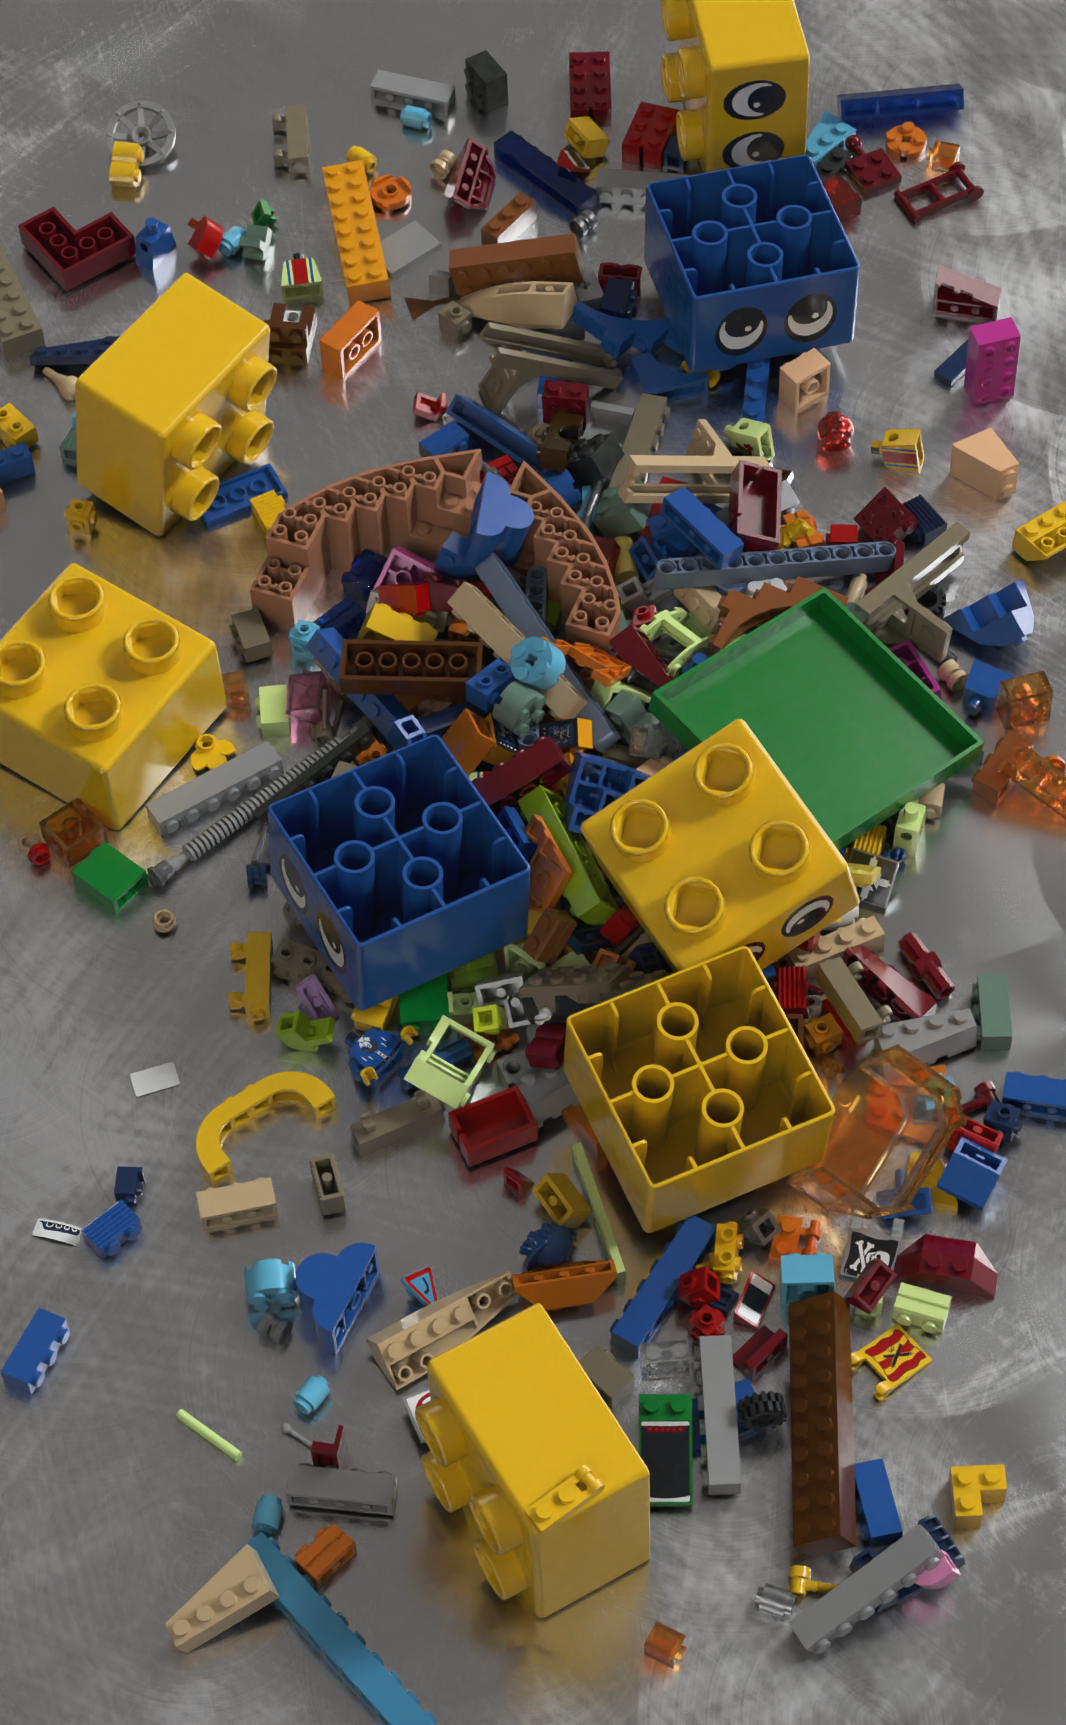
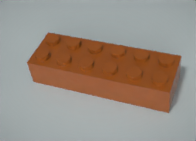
(526, 260)

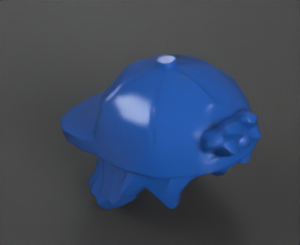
(548, 1245)

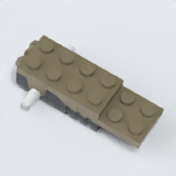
(557, 994)

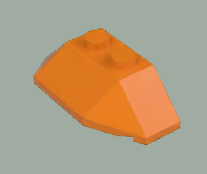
(565, 1283)

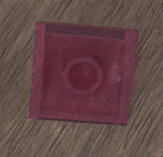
(306, 696)

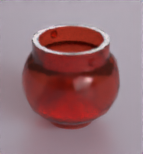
(835, 431)

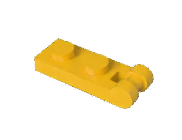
(563, 1500)

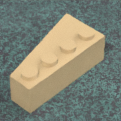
(223, 1601)

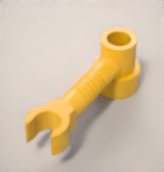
(801, 1582)

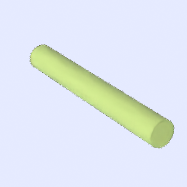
(209, 1435)

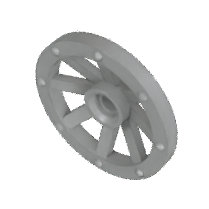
(143, 131)

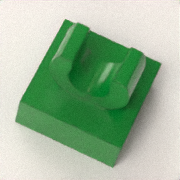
(263, 214)

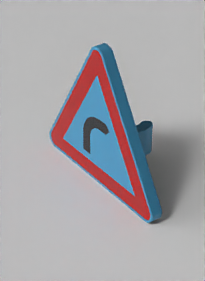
(421, 1285)

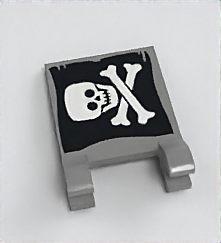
(868, 1244)

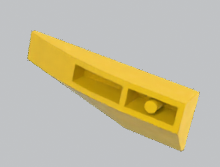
(1042, 535)

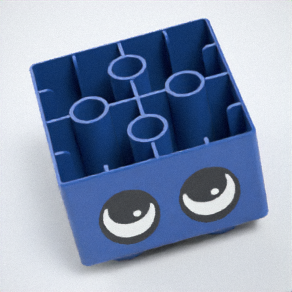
(750, 263)
(398, 871)

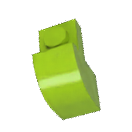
(302, 1033)

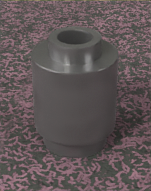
(775, 1600)

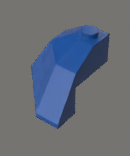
(451, 558)
(996, 618)
(595, 785)

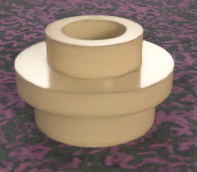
(161, 916)

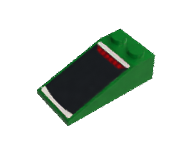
(667, 1447)

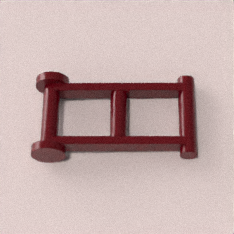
(956, 170)

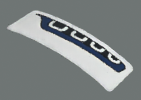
(57, 1231)

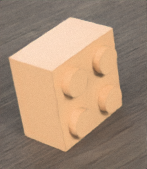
(804, 380)

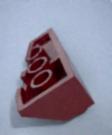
(639, 652)

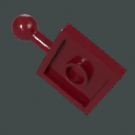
(870, 170)

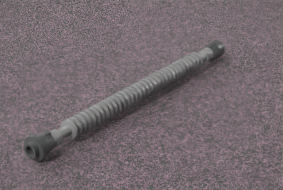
(244, 813)

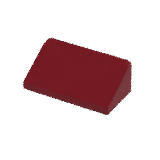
(870, 1285)

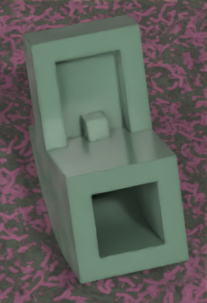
(256, 242)

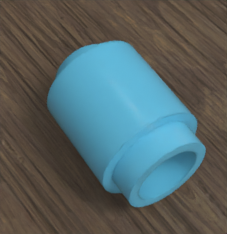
(415, 117)
(230, 241)
(311, 1394)
(267, 1515)

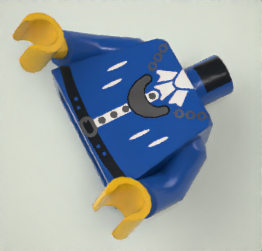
(377, 1053)

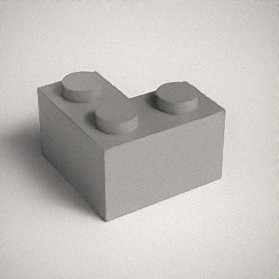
(504, 991)

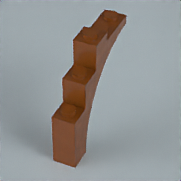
(742, 612)

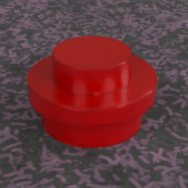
(39, 854)

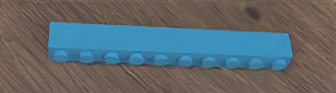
(336, 1642)

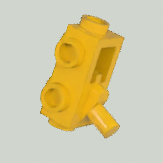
(725, 1259)

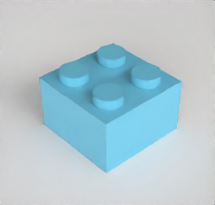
(805, 1276)

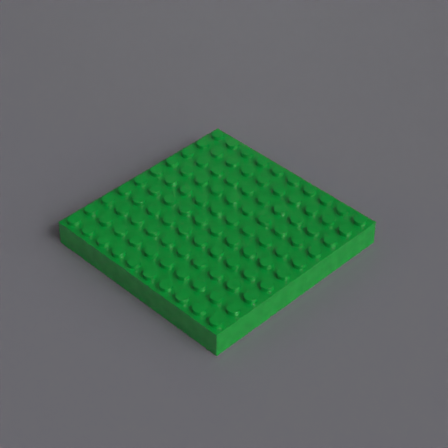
(831, 713)

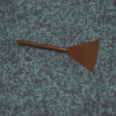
(420, 306)

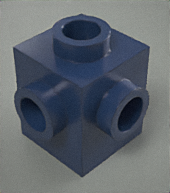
(1004, 1119)

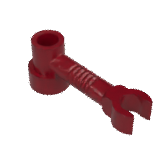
(985, 1092)

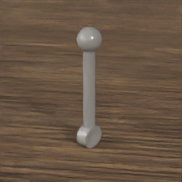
(286, 1428)

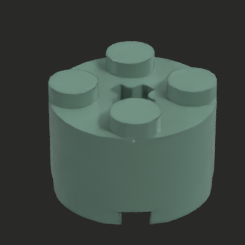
(519, 708)

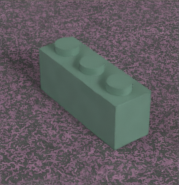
(992, 1011)

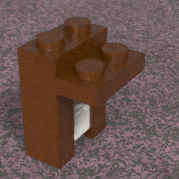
(291, 334)

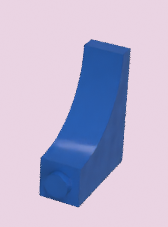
(661, 381)

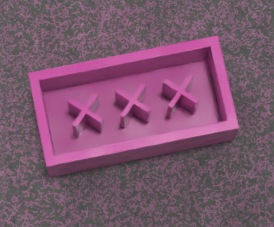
(992, 361)

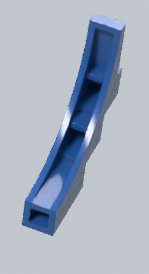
(620, 334)

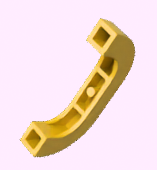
(250, 1103)

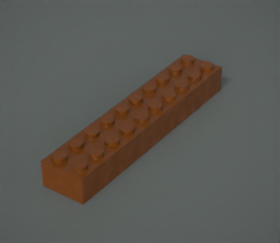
(822, 1425)

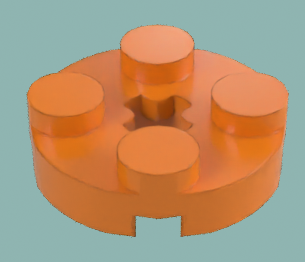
(906, 132)
(396, 200)

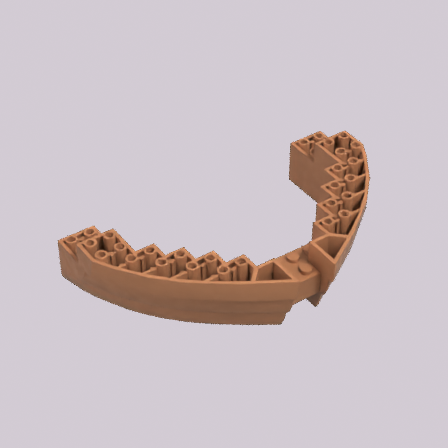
(418, 509)

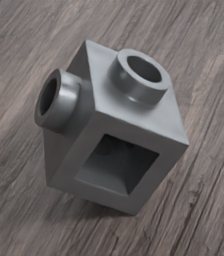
(758, 1226)

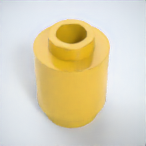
(358, 153)

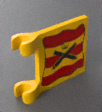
(893, 1358)

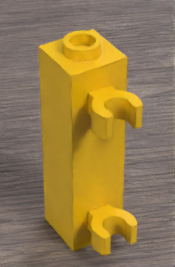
(258, 975)

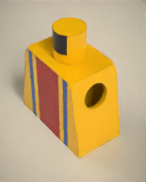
(901, 449)

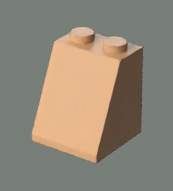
(985, 464)

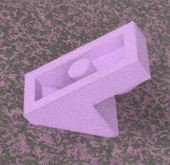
(314, 999)

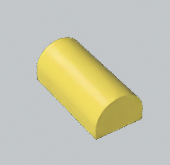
(626, 566)

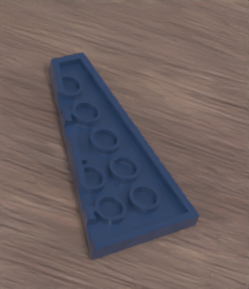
(71, 354)

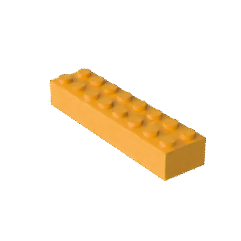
(356, 232)

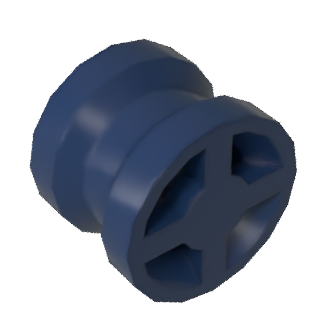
(256, 875)

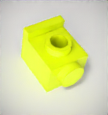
(489, 1019)

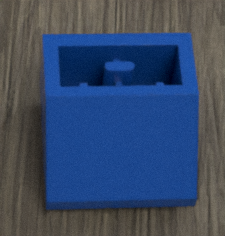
(971, 1173)

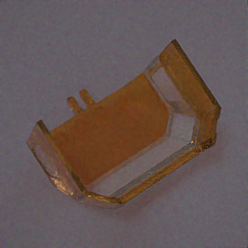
(883, 1136)

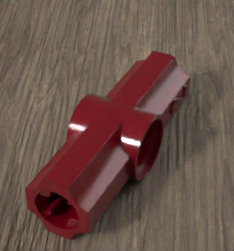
(926, 966)

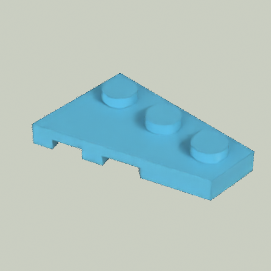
(826, 135)

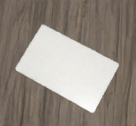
(154, 1079)

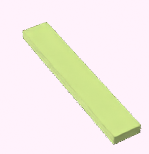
(598, 1213)

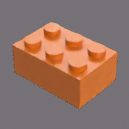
(350, 340)

